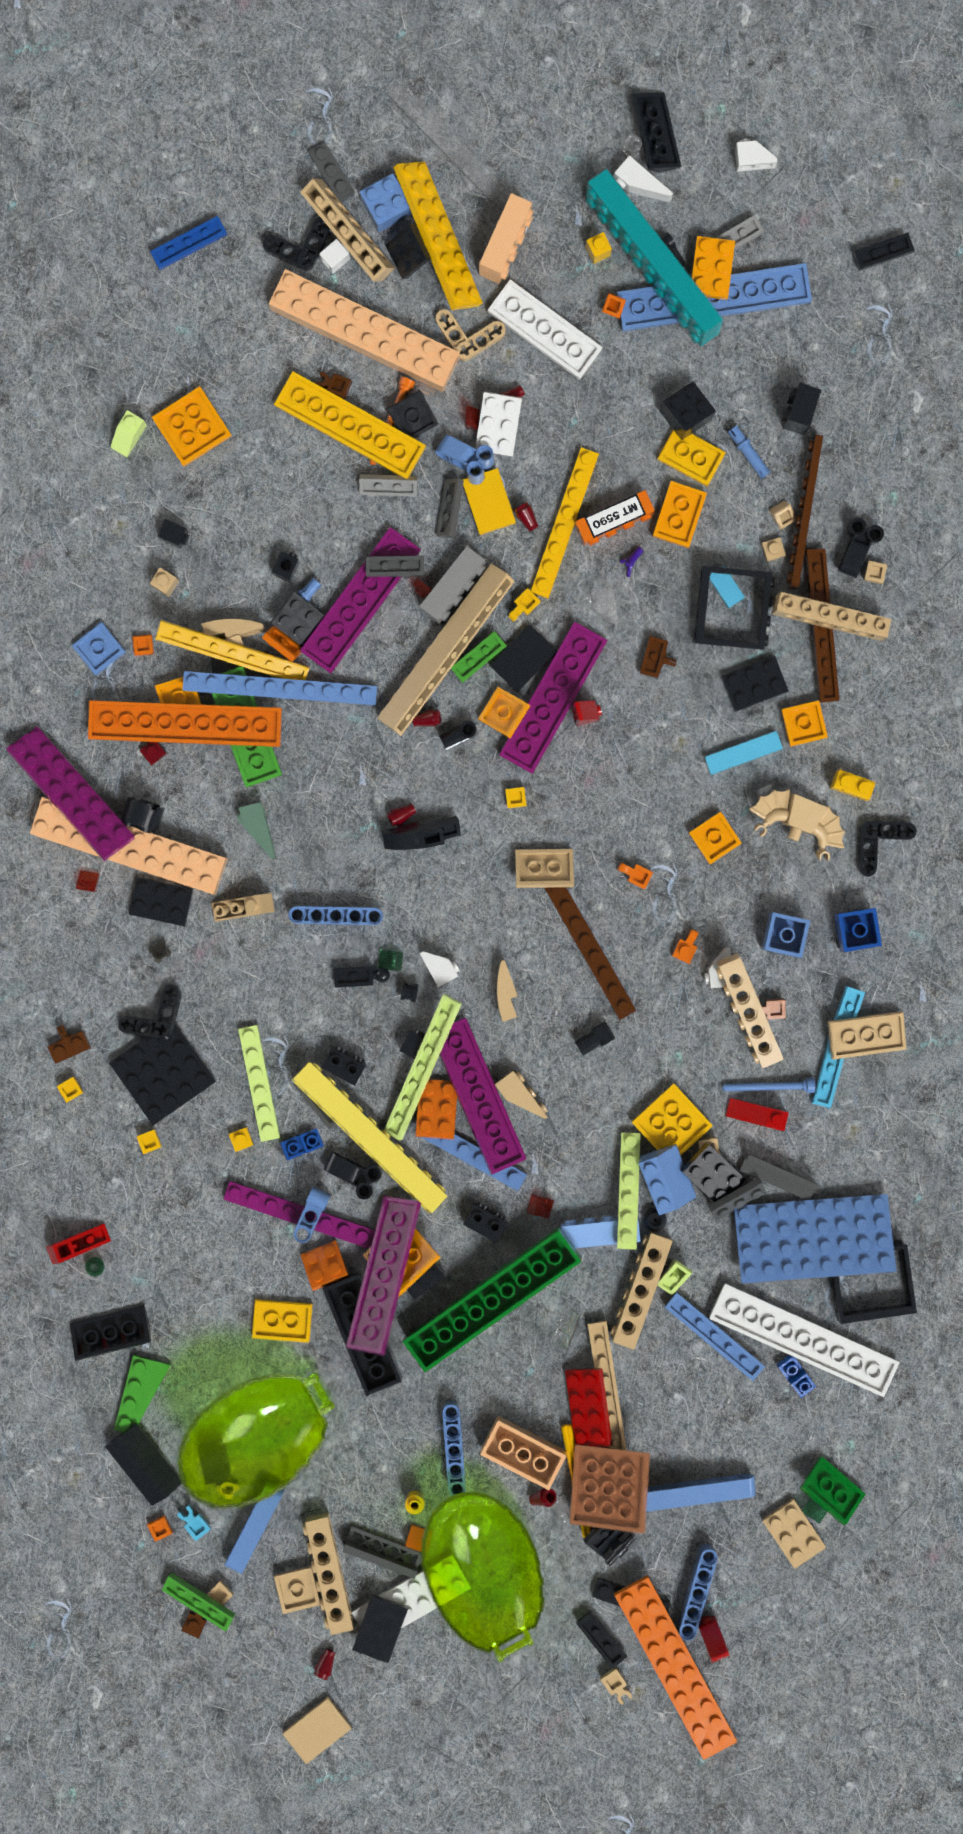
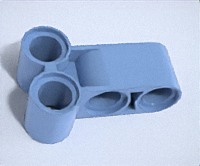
(466, 457)
(316, 1203)

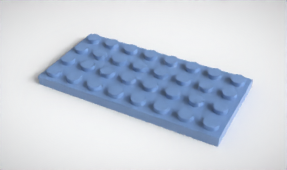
(814, 1239)

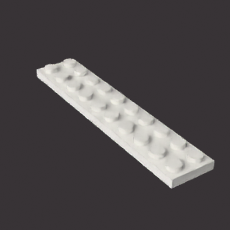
(804, 1339)

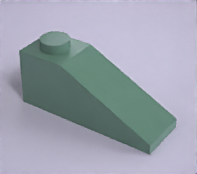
(256, 823)

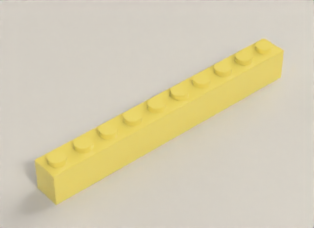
(369, 1137)

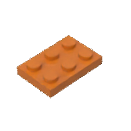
(437, 1111)

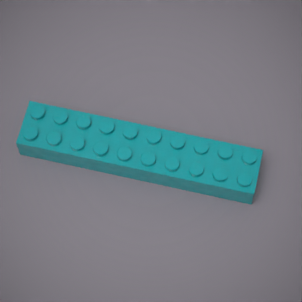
(653, 258)

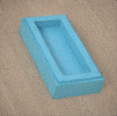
(726, 588)

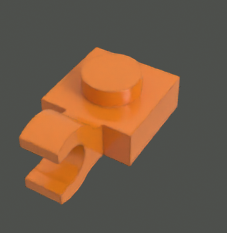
(638, 875)
(685, 949)

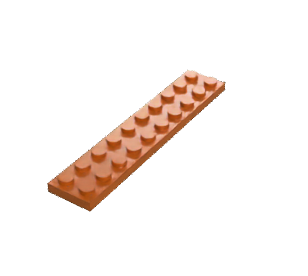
(185, 723)
(675, 1667)

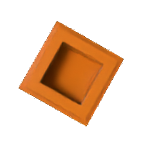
(614, 305)
(414, 1538)

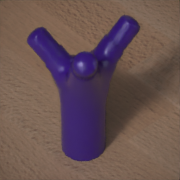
(631, 560)

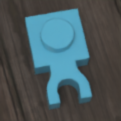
(196, 1524)

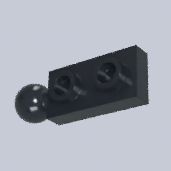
(359, 976)

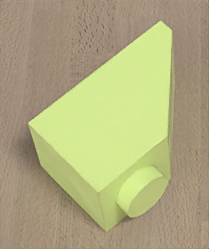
(127, 433)

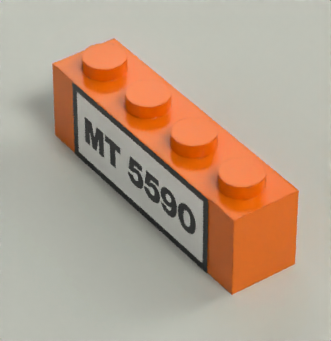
(614, 517)

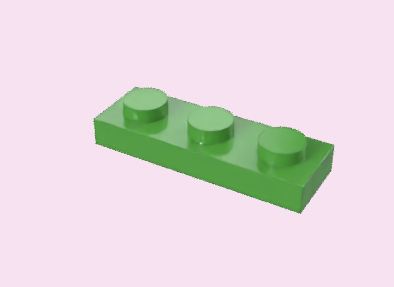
(478, 657)

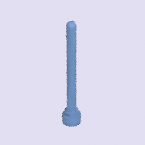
(807, 1085)

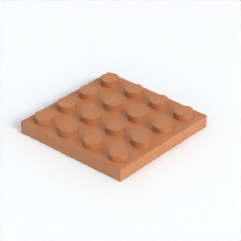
(609, 1488)

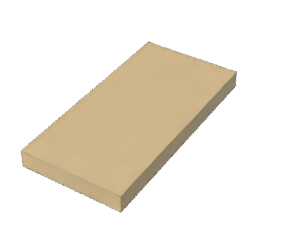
(867, 1035)

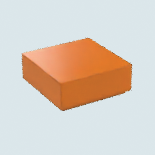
(143, 645)
(159, 1528)

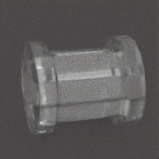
(636, 142)

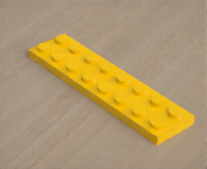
(438, 235)
(350, 425)

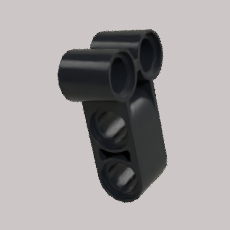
(858, 547)
(352, 1173)

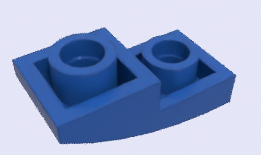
(301, 1144)
(796, 1375)

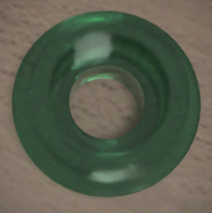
(99, 1262)

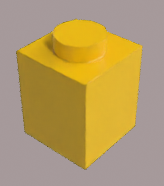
(598, 247)

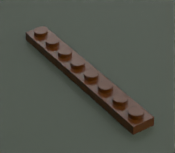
(803, 519)
(822, 637)
(591, 951)

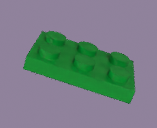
(832, 1490)

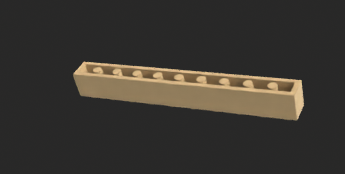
(446, 649)

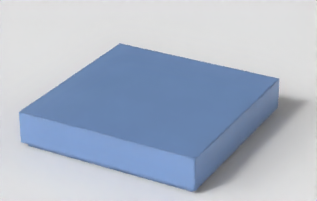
(98, 648)

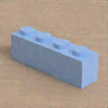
(593, 1232)

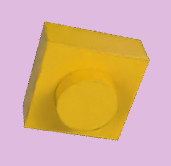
(515, 797)
(70, 1089)
(241, 1139)
(149, 1141)

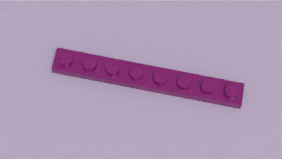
(292, 1211)

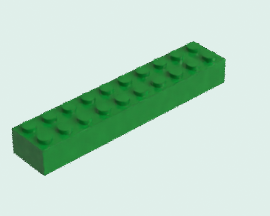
(492, 1299)

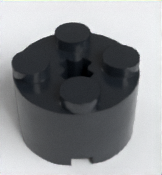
(142, 814)

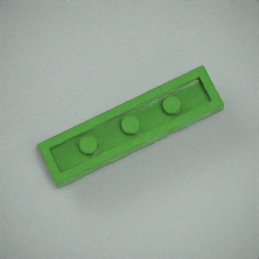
(198, 1602)

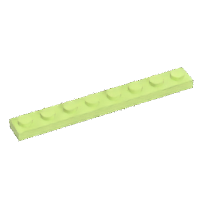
(422, 1066)

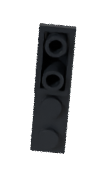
(421, 836)

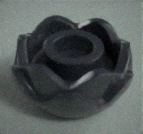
(650, 1224)

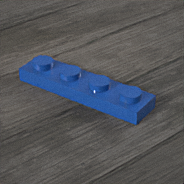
(188, 243)

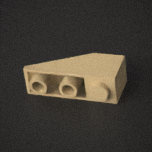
(243, 907)
(516, 1093)

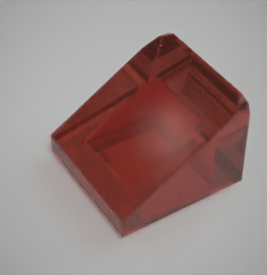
(472, 418)
(87, 881)
(540, 1206)

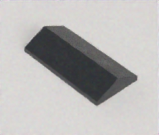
(656, 131)
(110, 1332)
(144, 1464)

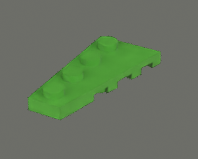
(141, 1385)

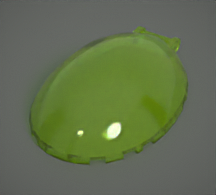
(253, 1440)
(483, 1572)

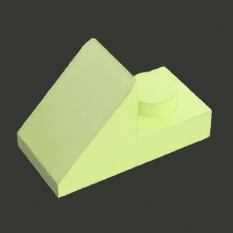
(674, 1277)

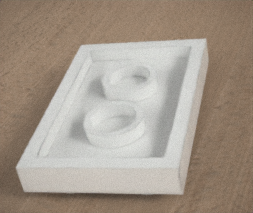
(499, 422)

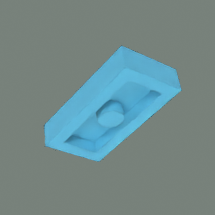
(849, 1003)

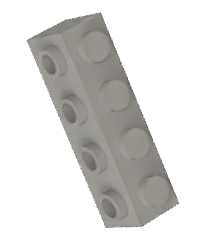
(452, 585)

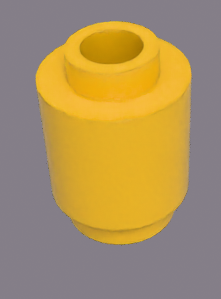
(415, 1496)

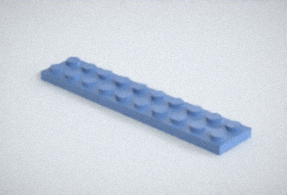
(747, 293)

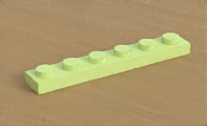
(259, 1083)
(628, 1191)

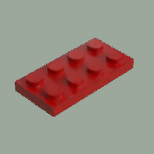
(588, 1407)

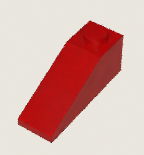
(586, 712)
(757, 1114)
(78, 1244)
(713, 1638)

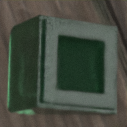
(390, 960)
(814, 1511)

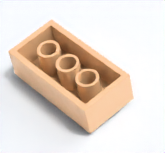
(505, 239)
(523, 1452)

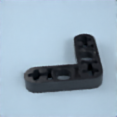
(300, 253)
(872, 839)
(161, 1022)

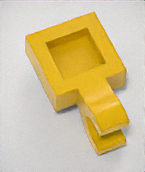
(525, 603)

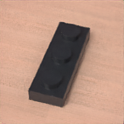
(883, 251)
(601, 1639)

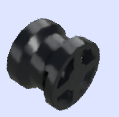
(409, 992)

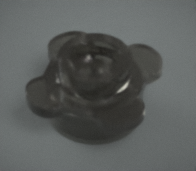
(160, 946)

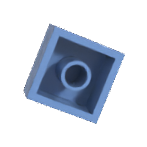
(385, 202)
(785, 935)

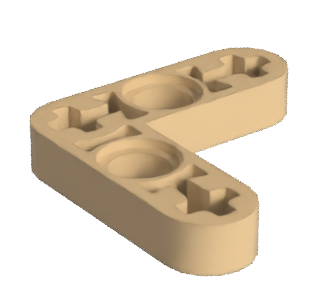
(463, 341)

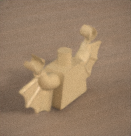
(801, 816)

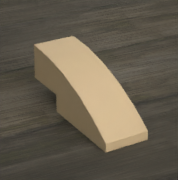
(232, 627)
(505, 992)

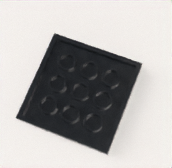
(162, 1074)

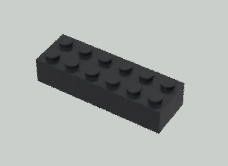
(373, 1370)

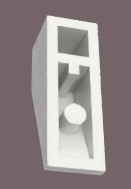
(639, 181)

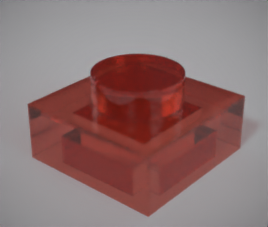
(421, 589)

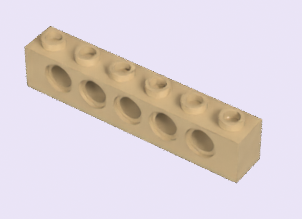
(347, 230)
(831, 616)
(734, 965)
(630, 1337)
(322, 1524)

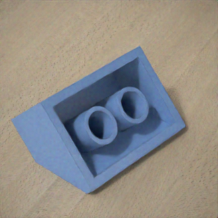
(665, 1180)

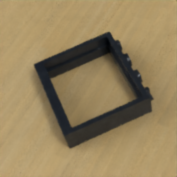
(702, 606)
(885, 1311)

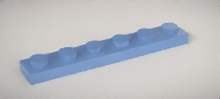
(472, 1155)
(714, 1336)

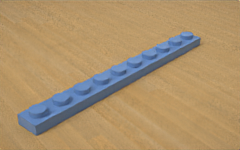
(279, 688)

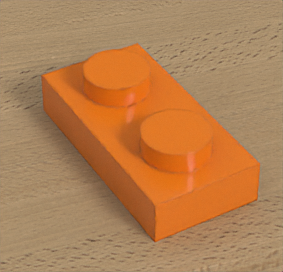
(282, 643)

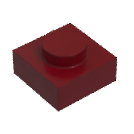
(153, 752)

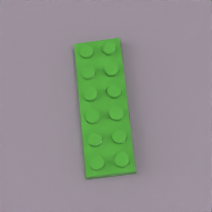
(254, 762)

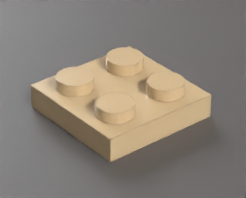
(297, 1589)

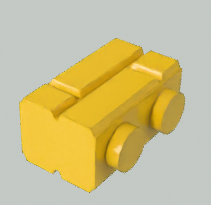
(852, 785)

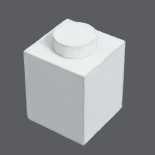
(334, 256)

